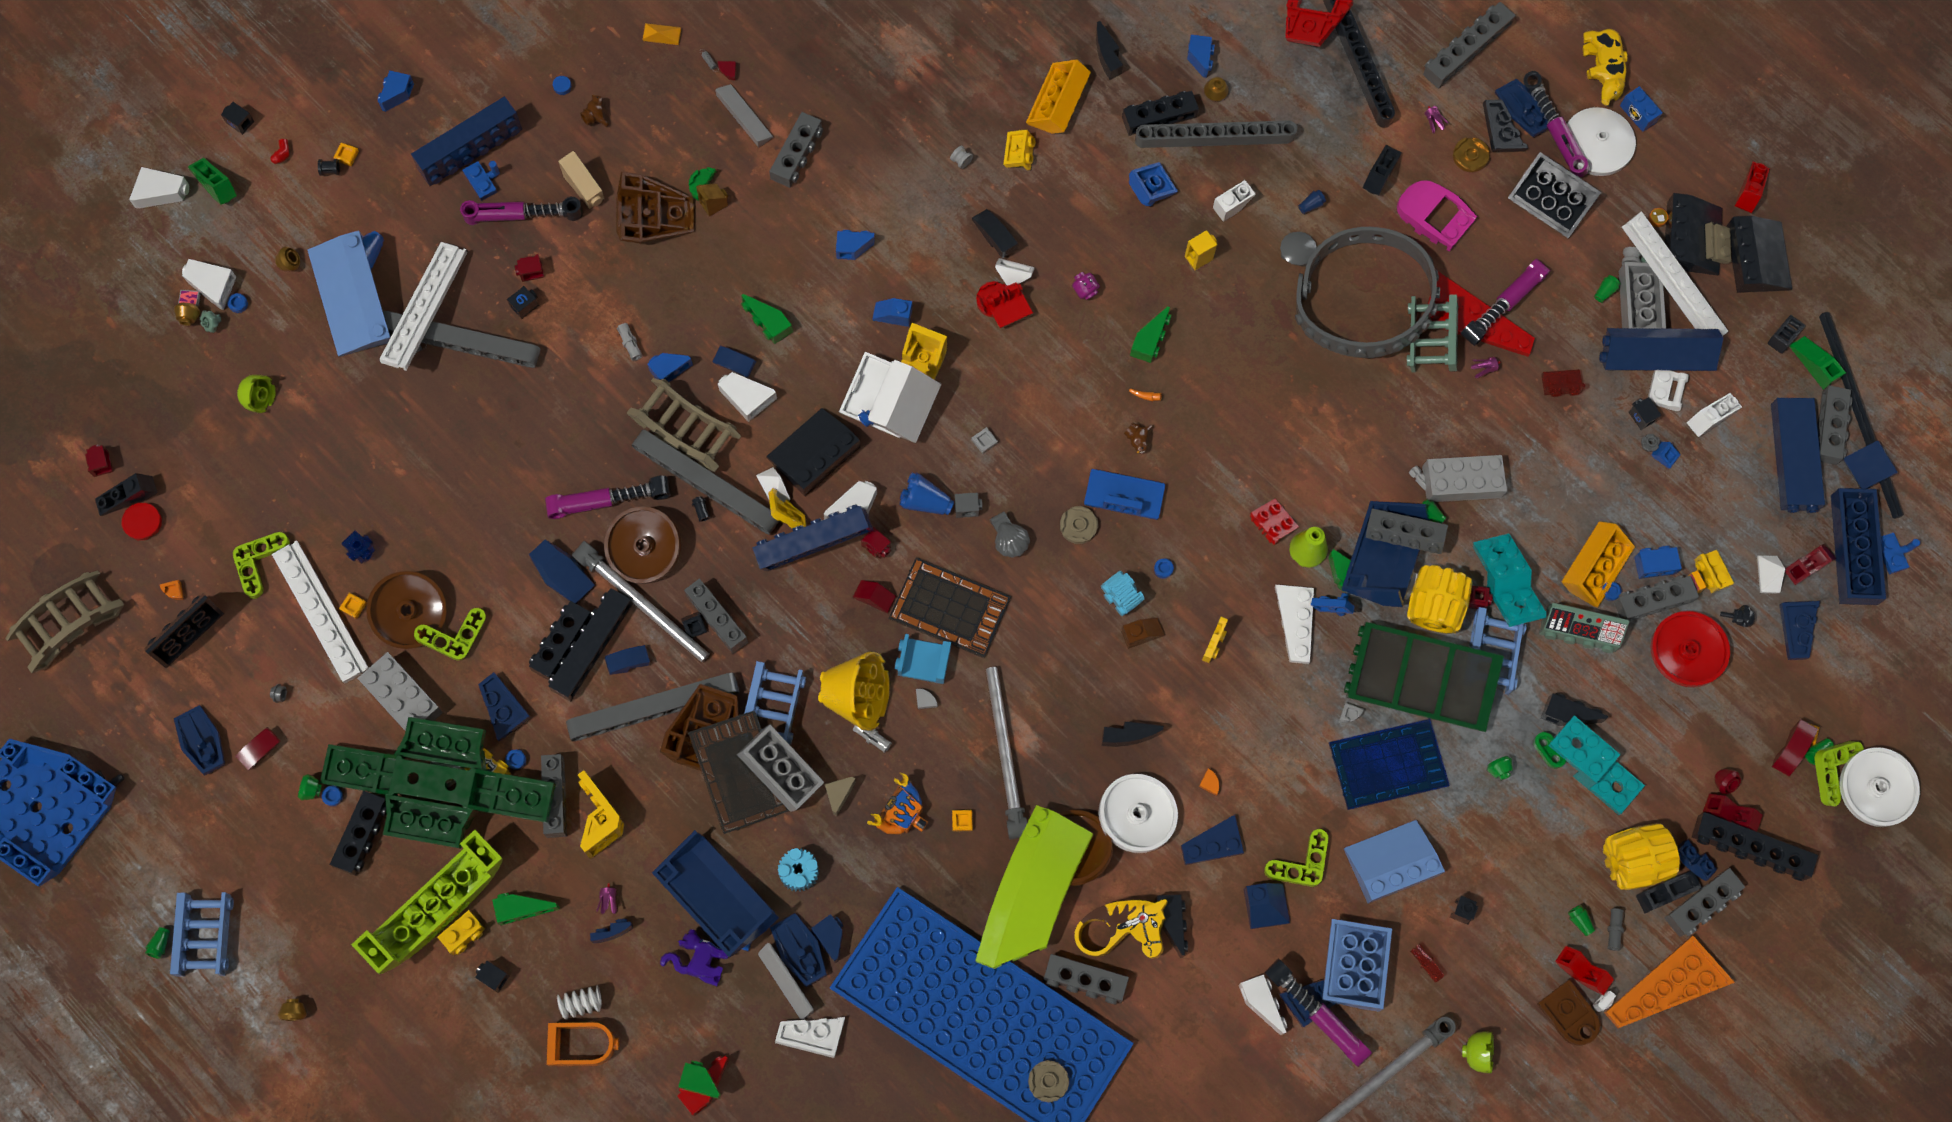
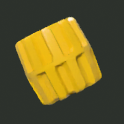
(1439, 599)
(1641, 856)

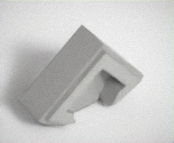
(925, 699)
(1350, 713)

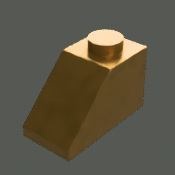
(712, 198)

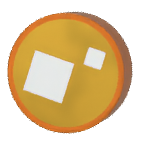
(1658, 217)

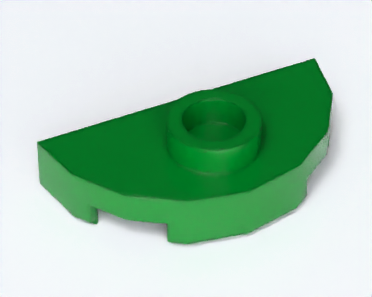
(700, 177)

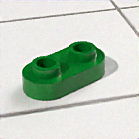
(1547, 752)

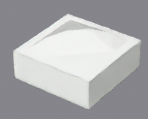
(1604, 1002)

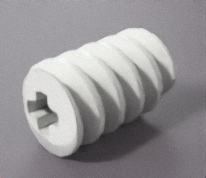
(580, 1003)

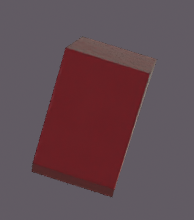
(874, 595)

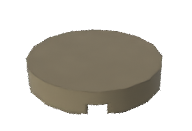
(1078, 525)
(1048, 1081)

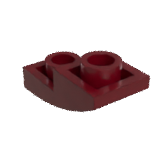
(258, 748)

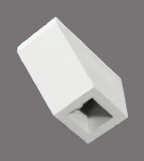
(1233, 200)

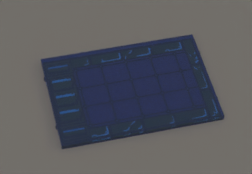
(1388, 764)

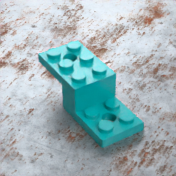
(1509, 580)
(1596, 765)

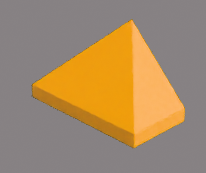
(661, 34)

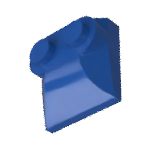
(1151, 184)

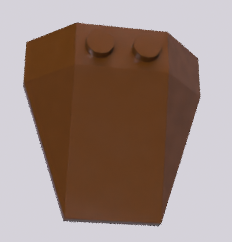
(651, 210)
(702, 709)

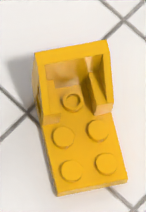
(924, 350)
(597, 833)

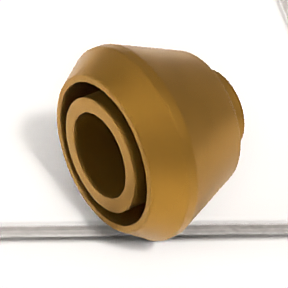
(1216, 89)
(287, 259)
(186, 313)
(292, 1010)

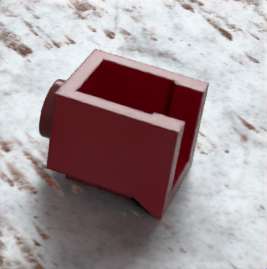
(529, 268)
(98, 460)
(876, 544)
(1476, 603)

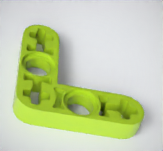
(249, 560)
(458, 642)
(1830, 762)
(1309, 867)

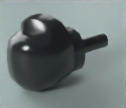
(1743, 617)

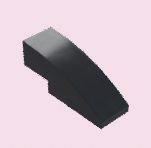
(1108, 52)
(995, 233)
(1130, 734)
(1668, 891)

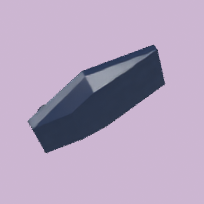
(1522, 107)
(561, 571)
(199, 740)
(799, 950)

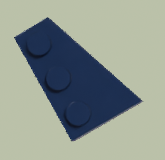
(1798, 627)
(502, 707)
(1215, 843)
(1298, 1010)

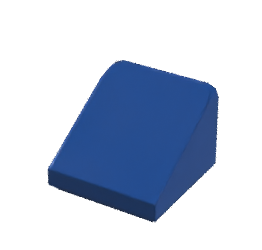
(1666, 454)

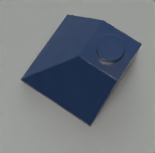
(1266, 905)

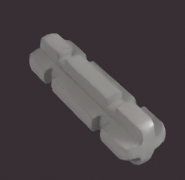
(1420, 478)

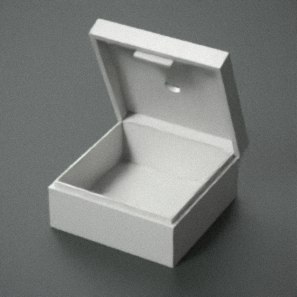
(894, 395)

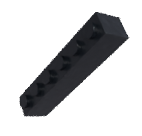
(590, 644)

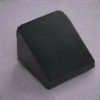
(693, 625)

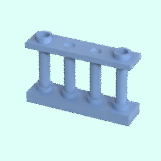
(1478, 638)
(757, 692)
(183, 924)

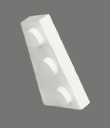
(812, 1036)

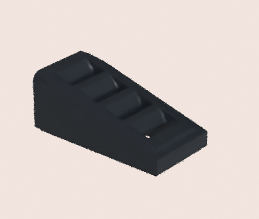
(1778, 342)

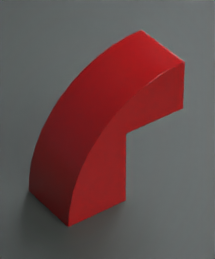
(1579, 968)

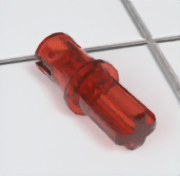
(1427, 963)

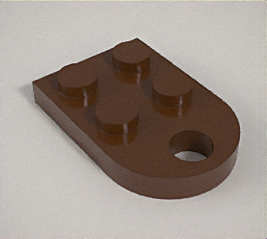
(1570, 1013)

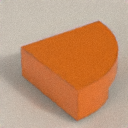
(173, 590)
(1210, 782)

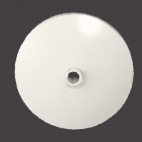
(1603, 139)
(1879, 787)
(1148, 800)

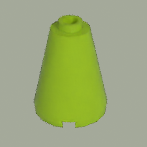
(1309, 547)

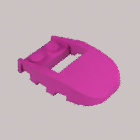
(1421, 200)

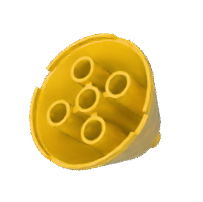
(857, 690)

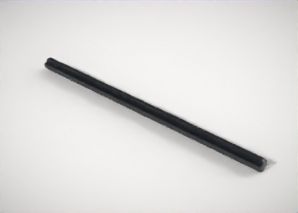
(1858, 407)

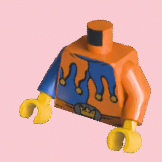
(901, 810)

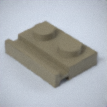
(1718, 243)

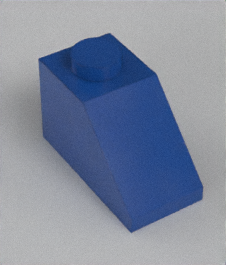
(893, 311)
(668, 366)

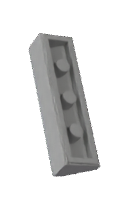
(743, 115)
(785, 981)

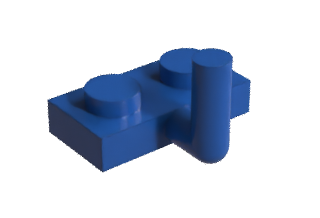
(481, 180)
(1893, 554)
(1339, 606)

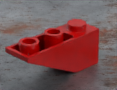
(1752, 187)
(696, 1102)

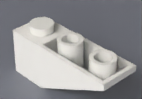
(1714, 414)
(1259, 998)

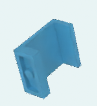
(923, 660)

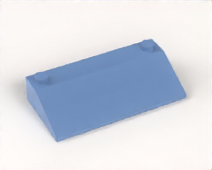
(349, 294)

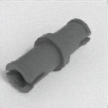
(1615, 929)

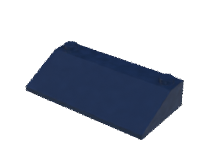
(1379, 568)
(714, 894)

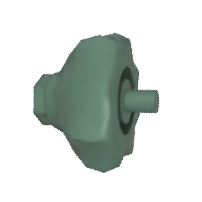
(210, 321)

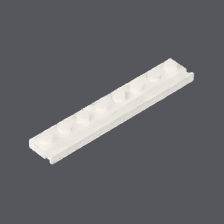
(1672, 274)
(423, 306)
(320, 612)

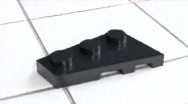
(1500, 128)

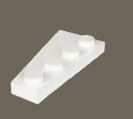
(1296, 620)

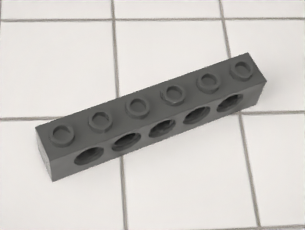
(1440, 75)

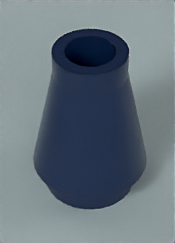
(1312, 201)

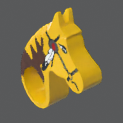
(1136, 917)

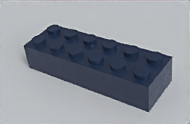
(467, 141)
(813, 538)
(1858, 546)

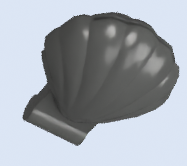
(1010, 538)

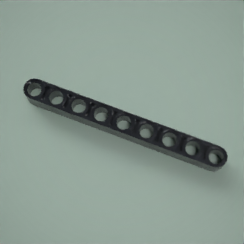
(1364, 62)

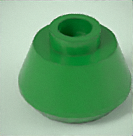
(1500, 768)
(308, 788)

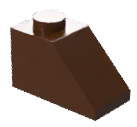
(1141, 632)

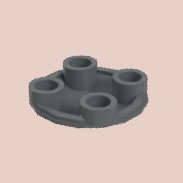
(1297, 248)

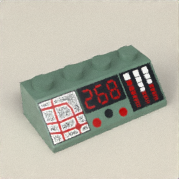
(1583, 627)

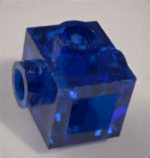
(358, 547)

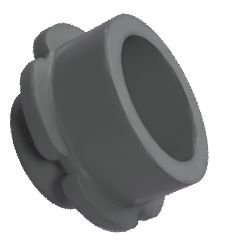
(1647, 446)
(278, 693)

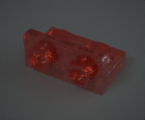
(1562, 382)

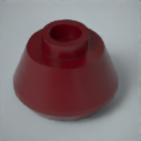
(1727, 781)

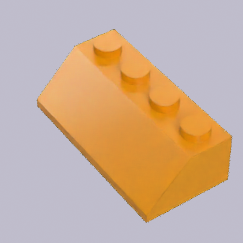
(1058, 96)
(1598, 563)

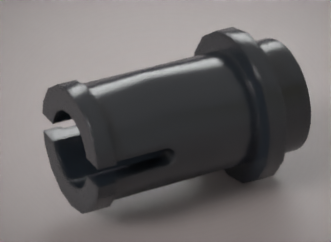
(701, 509)

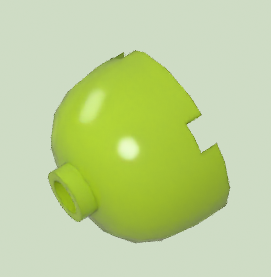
(256, 393)
(1480, 1052)

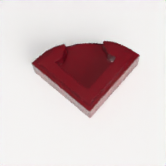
(728, 69)

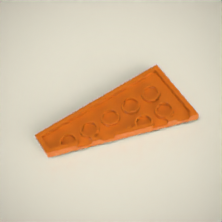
(1677, 979)

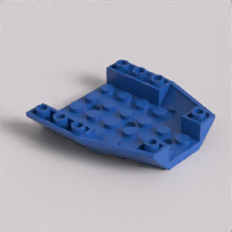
(68, 794)

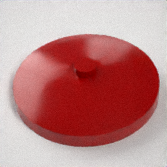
(1690, 649)

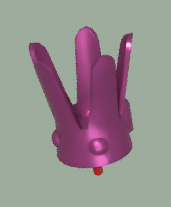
(1433, 114)
(1491, 365)
(605, 895)

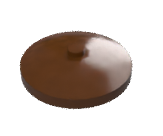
(642, 545)
(401, 605)
(1098, 851)

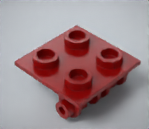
(1008, 304)
(1274, 521)

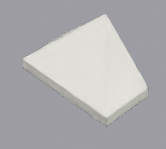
(1013, 272)
(771, 479)
(1770, 574)

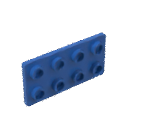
(1124, 494)

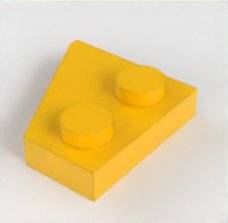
(785, 511)
(1218, 635)

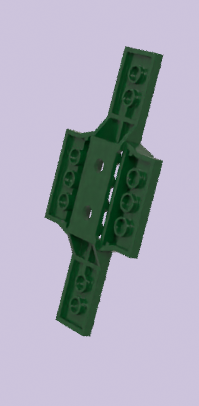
(445, 745)

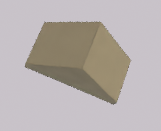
(838, 793)

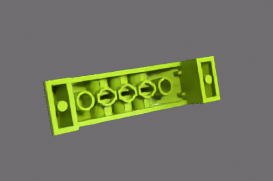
(431, 906)

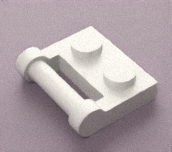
(1661, 388)

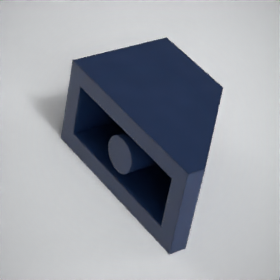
(830, 935)

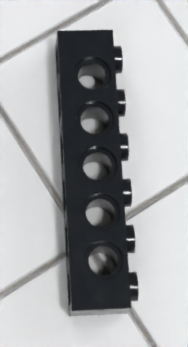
(1804, 860)

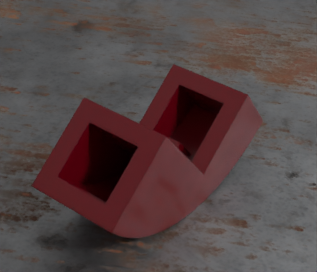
(1809, 564)
(1796, 747)
(1726, 809)

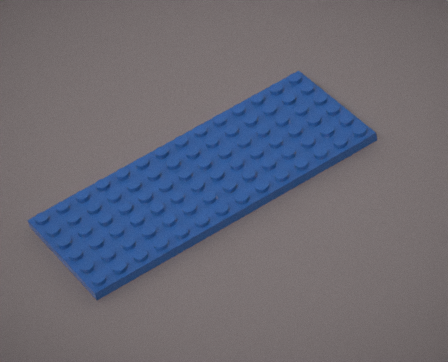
(977, 1020)

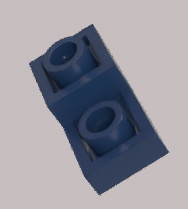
(734, 361)
(625, 659)
(1698, 864)
(617, 929)

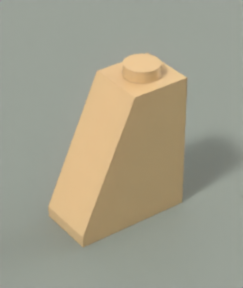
(581, 180)

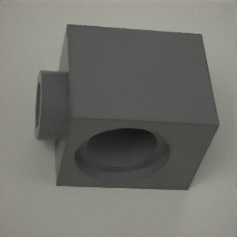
(967, 505)

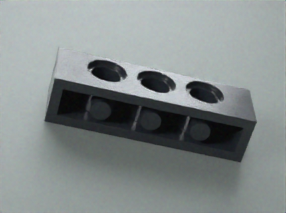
(1170, 115)
(569, 612)
(349, 840)

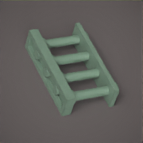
(1449, 341)

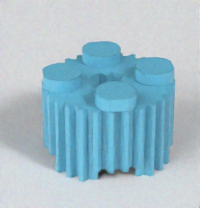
(1122, 592)
(795, 859)

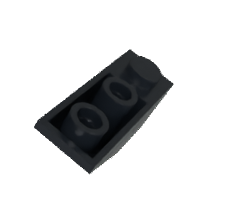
(127, 493)
(1560, 710)
(1174, 925)

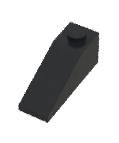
(1381, 170)

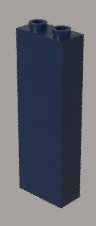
(1661, 349)
(1797, 454)

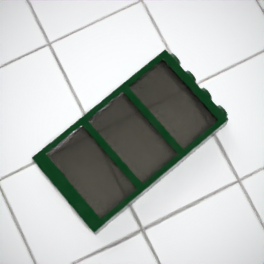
(1423, 676)

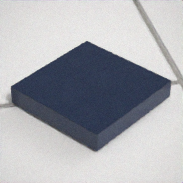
(1870, 465)

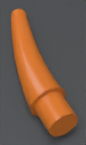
(1150, 396)

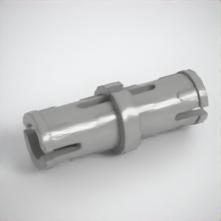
(629, 342)
(874, 738)

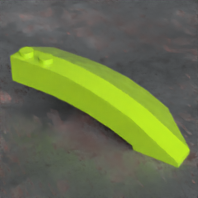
(1033, 888)

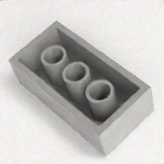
(1641, 297)
(1464, 478)
(398, 691)
(780, 768)

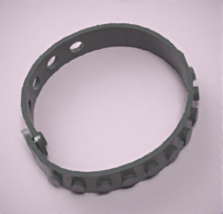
(1366, 235)

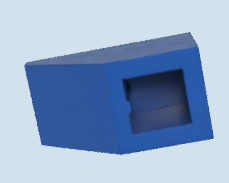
(1199, 53)
(395, 90)
(853, 244)

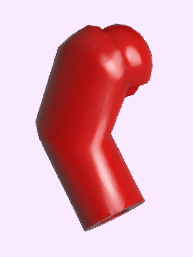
(282, 153)

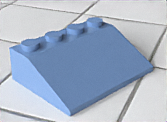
(1393, 861)
(1357, 965)

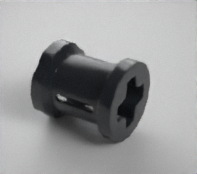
(328, 167)

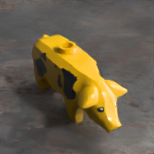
(1609, 62)

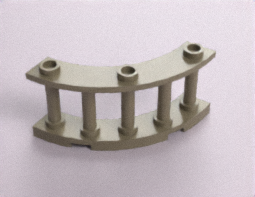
(705, 459)
(70, 631)

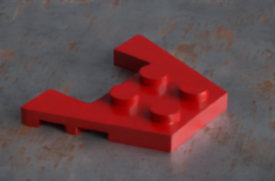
(1313, 26)

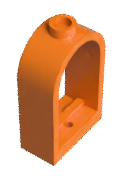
(554, 1042)

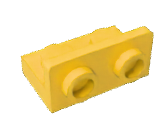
(1019, 149)
(1713, 571)
(461, 933)

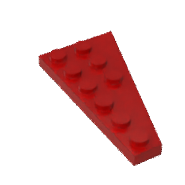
(1500, 334)

